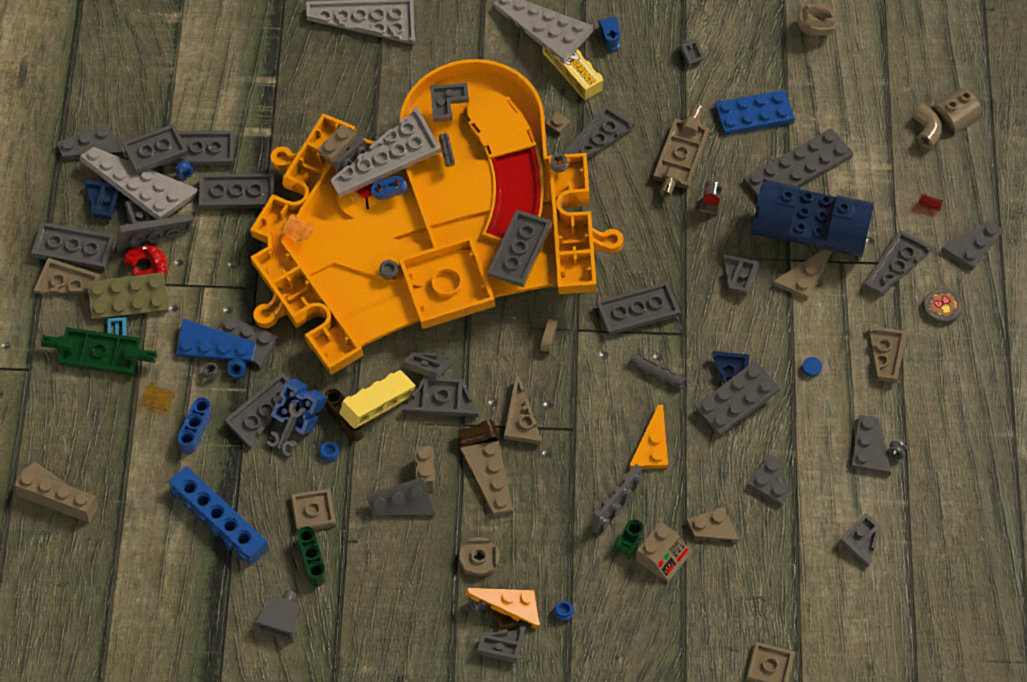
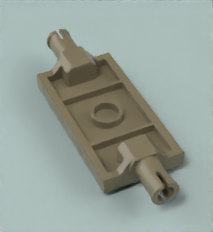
(681, 152)

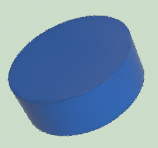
(812, 367)
(329, 451)

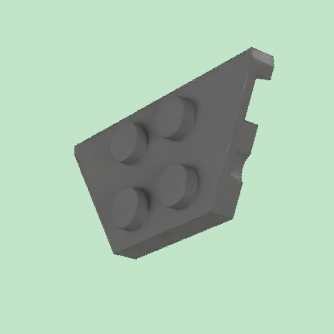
(442, 397)

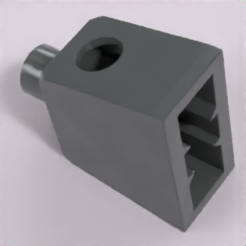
(280, 616)

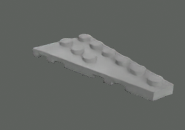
(374, 17)
(148, 189)

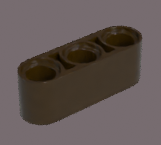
(334, 409)

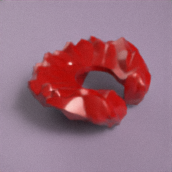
(151, 253)

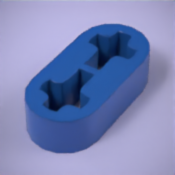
(389, 187)

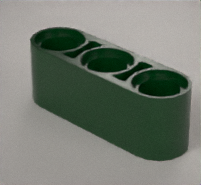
(311, 564)

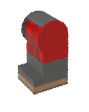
(711, 198)

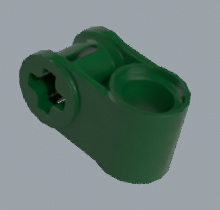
(628, 542)

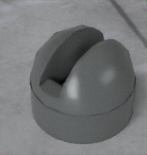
(210, 371)

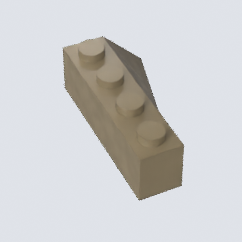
(50, 491)

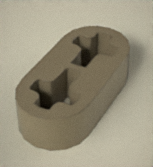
(549, 335)

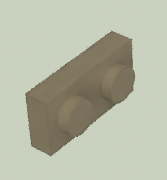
(337, 143)

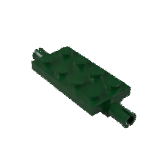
(99, 351)

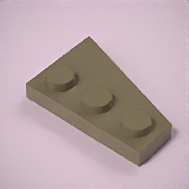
(64, 279)
(887, 351)

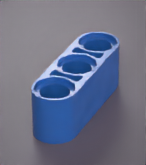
(194, 417)

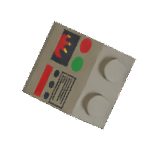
(663, 552)

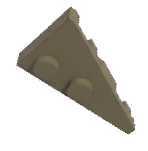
(805, 275)
(520, 420)

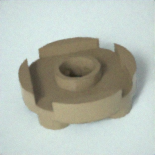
(483, 567)

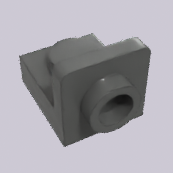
(691, 51)

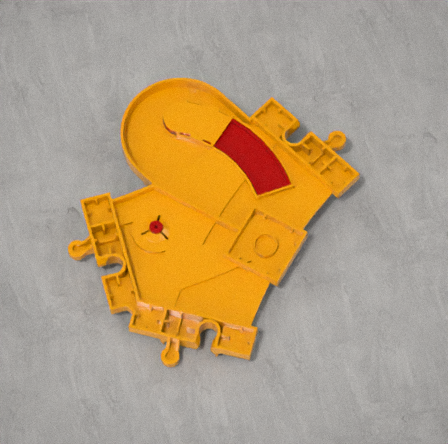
(436, 231)

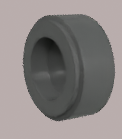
(388, 269)

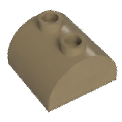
(958, 110)

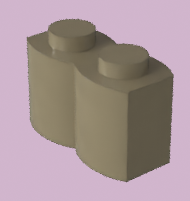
(425, 466)

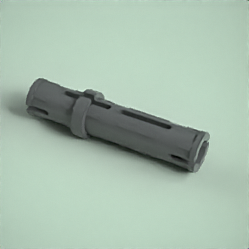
(662, 373)

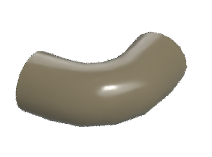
(931, 125)

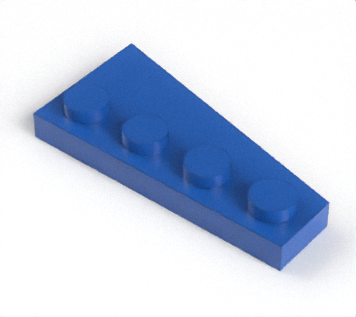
(209, 343)

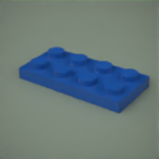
(754, 112)

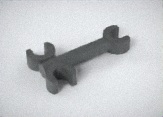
(282, 439)

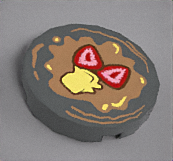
(942, 306)

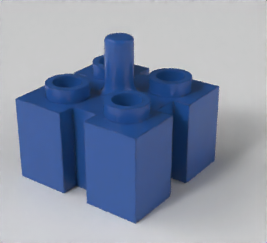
(296, 392)

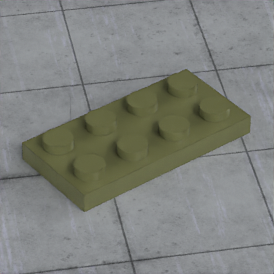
(127, 296)

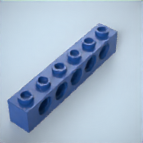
(188, 480)

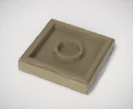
(313, 509)
(770, 664)

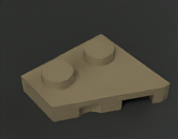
(713, 526)

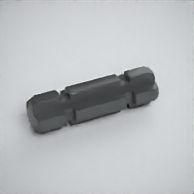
(446, 150)

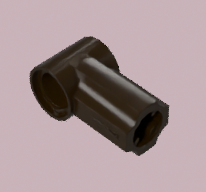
(483, 433)

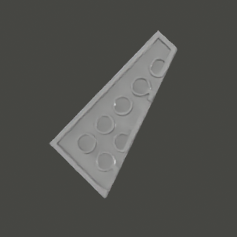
(548, 28)
(394, 151)

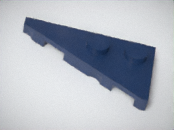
(729, 364)

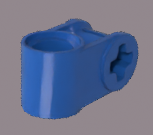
(610, 33)

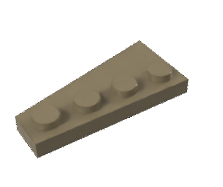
(489, 473)

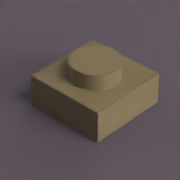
(557, 123)

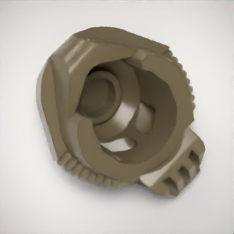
(820, 25)

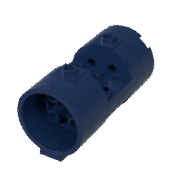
(812, 218)

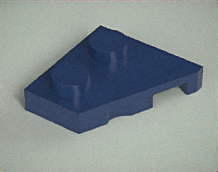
(102, 199)

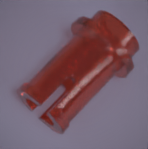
(930, 202)

